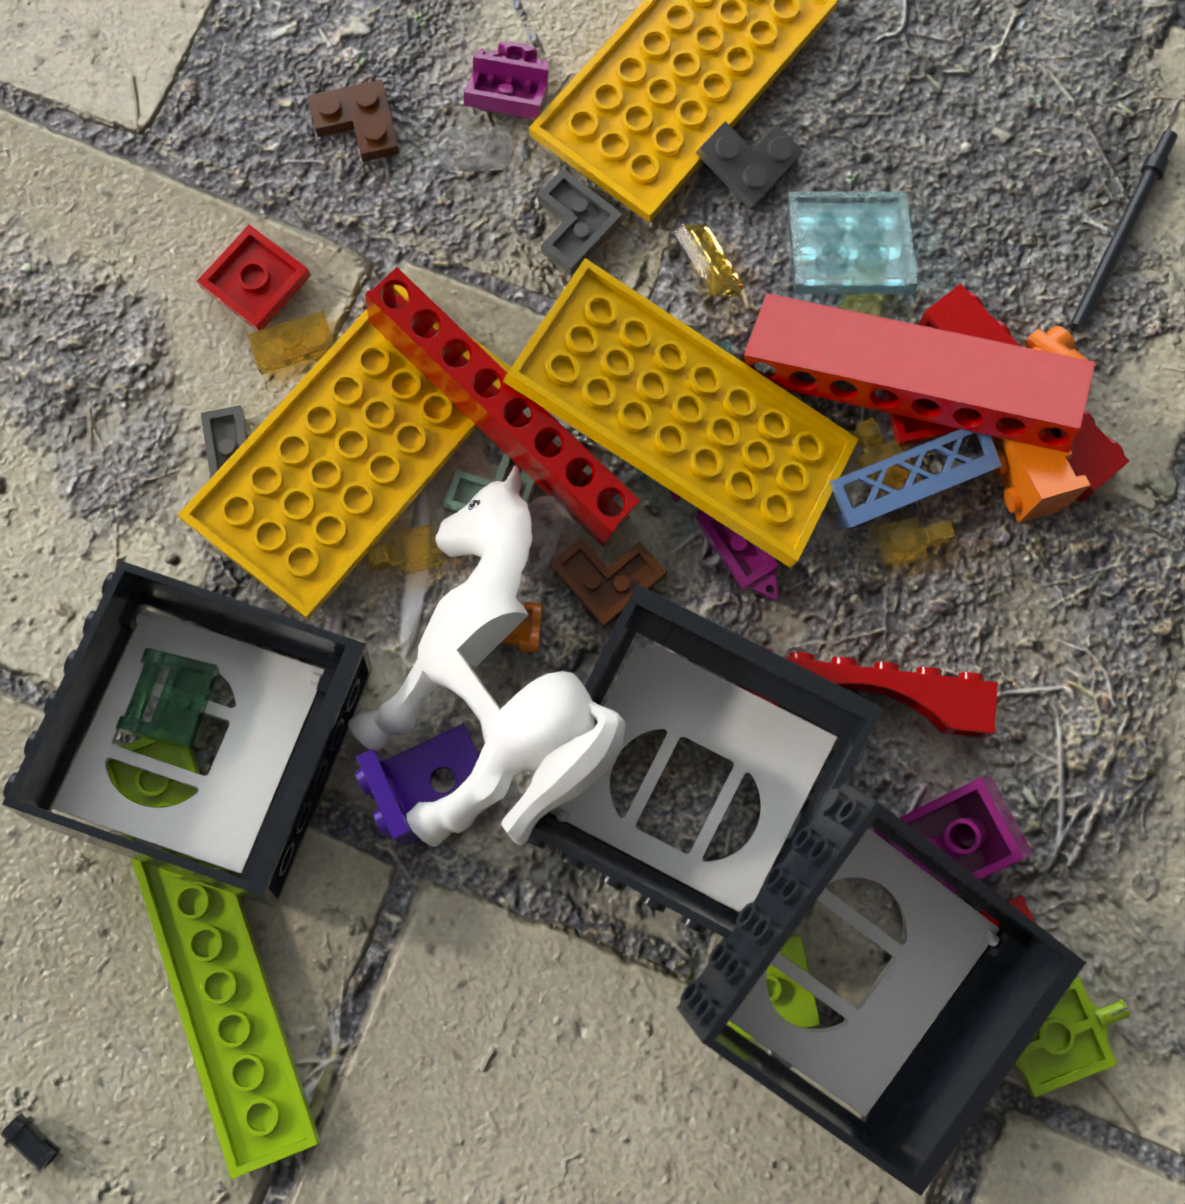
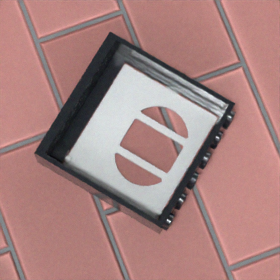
(273, 699)
(758, 737)
(932, 1026)

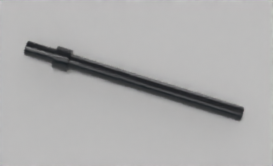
(1151, 170)

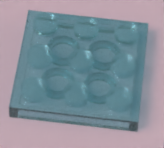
(851, 243)

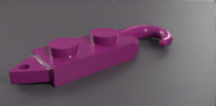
(746, 562)

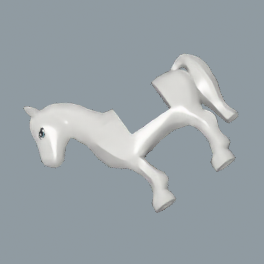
(541, 728)

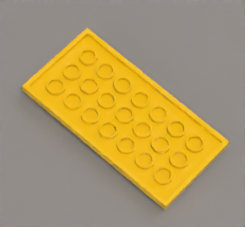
(667, 87)
(683, 412)
(330, 468)

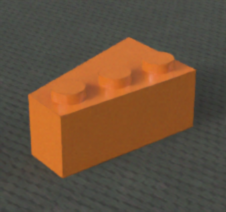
(1035, 477)

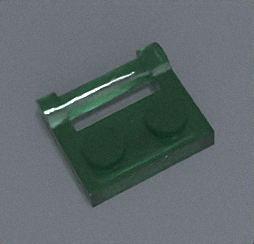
(179, 704)

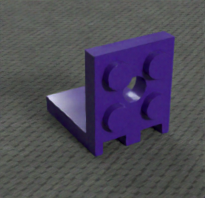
(407, 778)

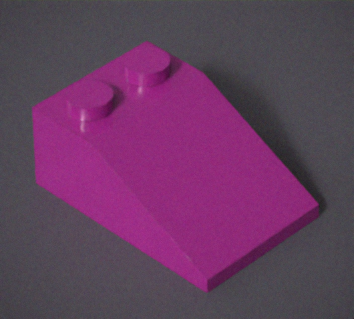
(971, 828)

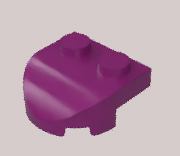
(508, 81)

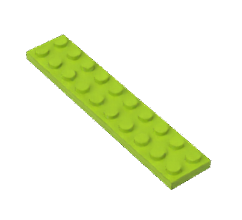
(219, 990)

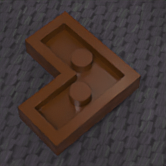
(357, 108)
(603, 588)

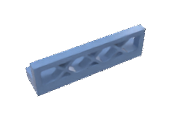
(918, 490)

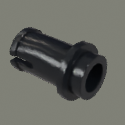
(30, 1142)

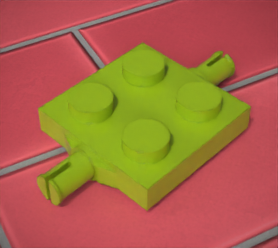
(1070, 1042)

